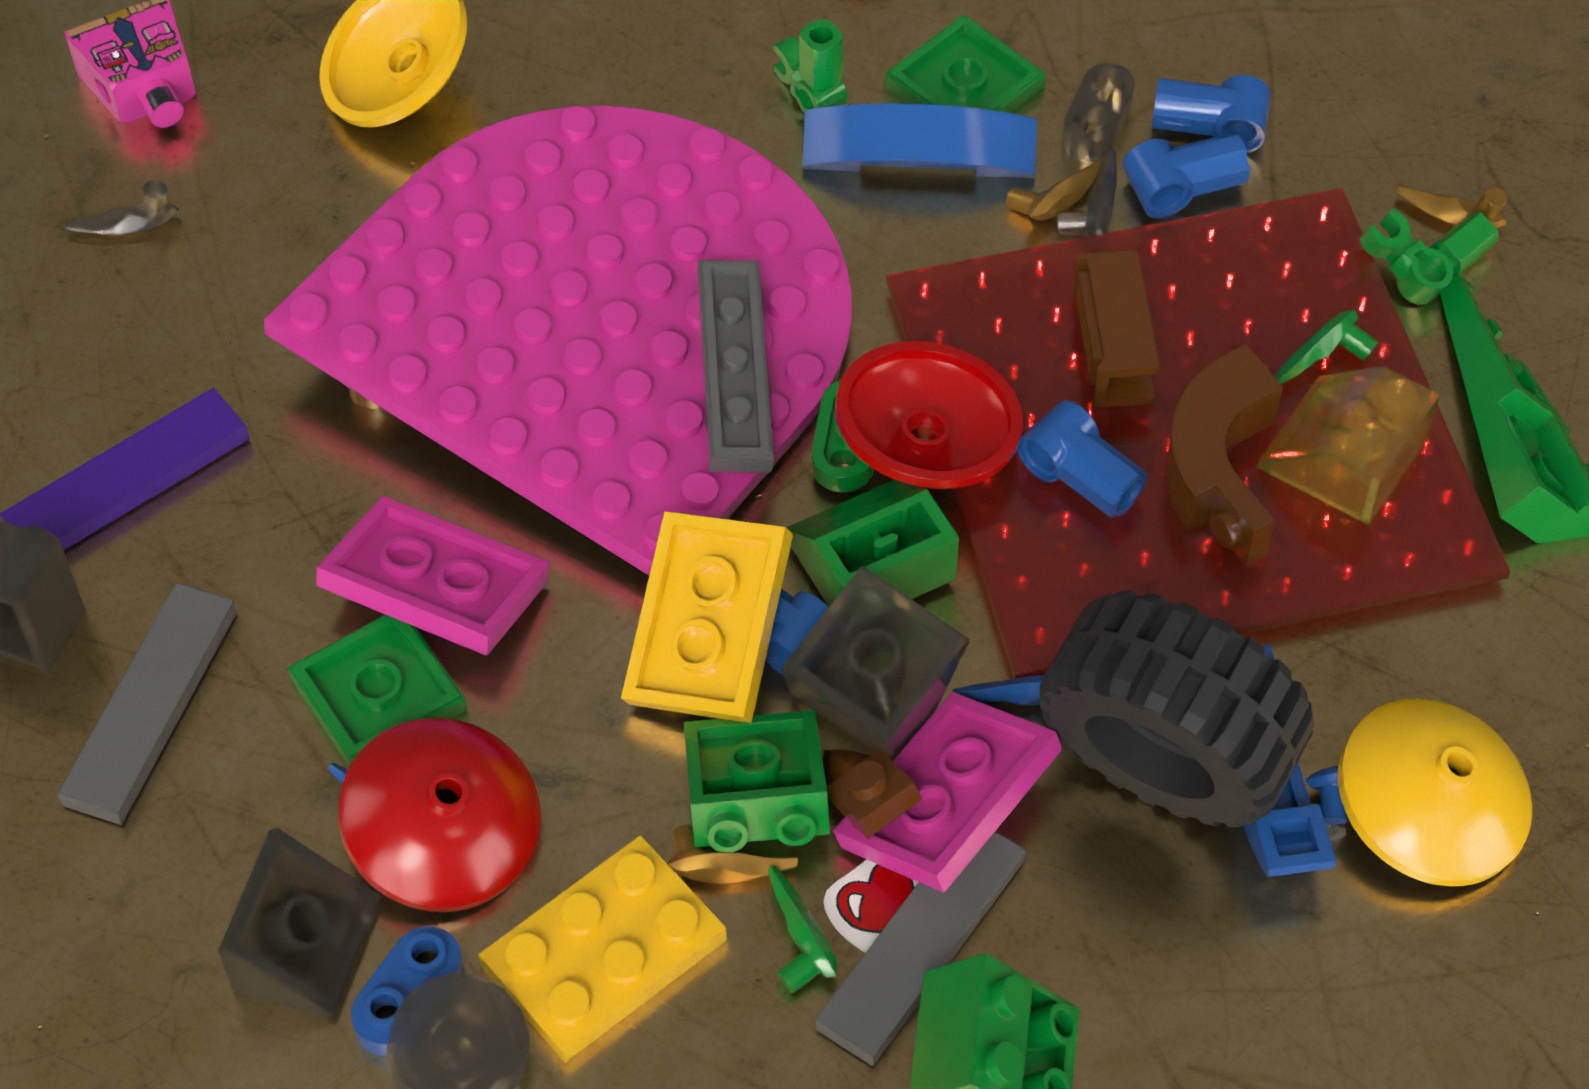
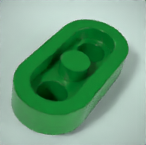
(831, 450)

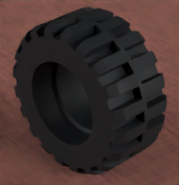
(1177, 708)

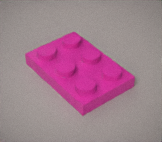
(433, 575)
(970, 775)

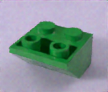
(889, 531)
(992, 1030)

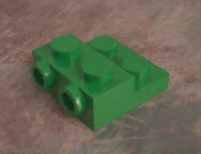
(756, 780)

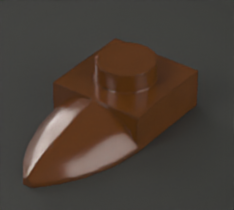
(868, 788)

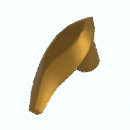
(1056, 199)
(1454, 209)
(719, 866)

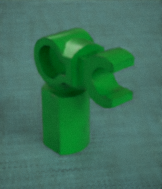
(813, 65)
(1423, 270)

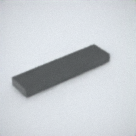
(734, 367)
(147, 704)
(918, 938)

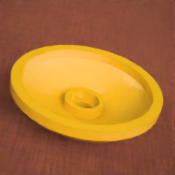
(391, 58)
(1417, 809)

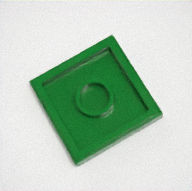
(965, 69)
(374, 683)

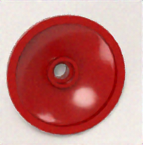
(928, 414)
(432, 850)

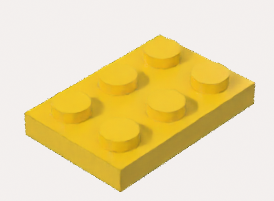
(707, 616)
(602, 948)

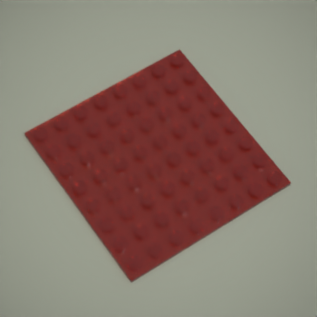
(1210, 285)

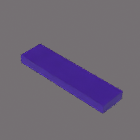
(132, 470)

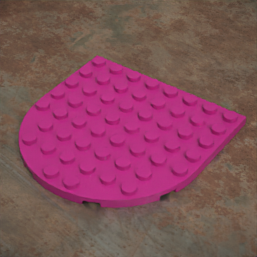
(547, 310)

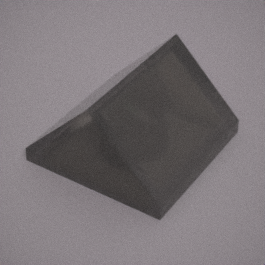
(296, 929)

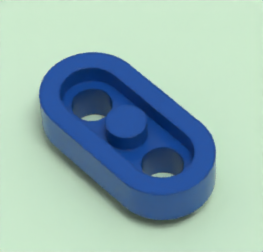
(398, 977)

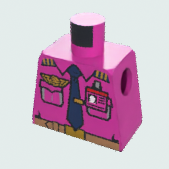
(135, 63)

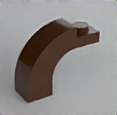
(1215, 413)

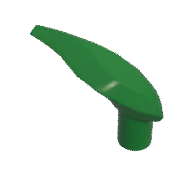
(1337, 331)
(816, 953)

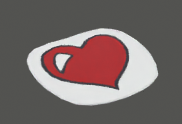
(866, 902)

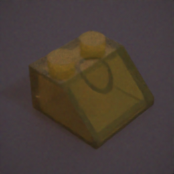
(1353, 438)

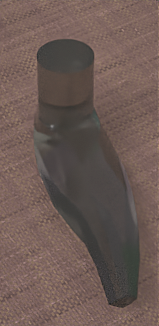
(1100, 203)
(130, 219)

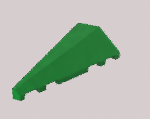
(1524, 440)

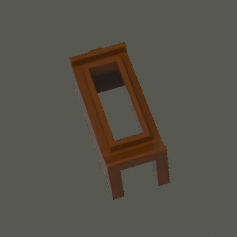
(1116, 328)

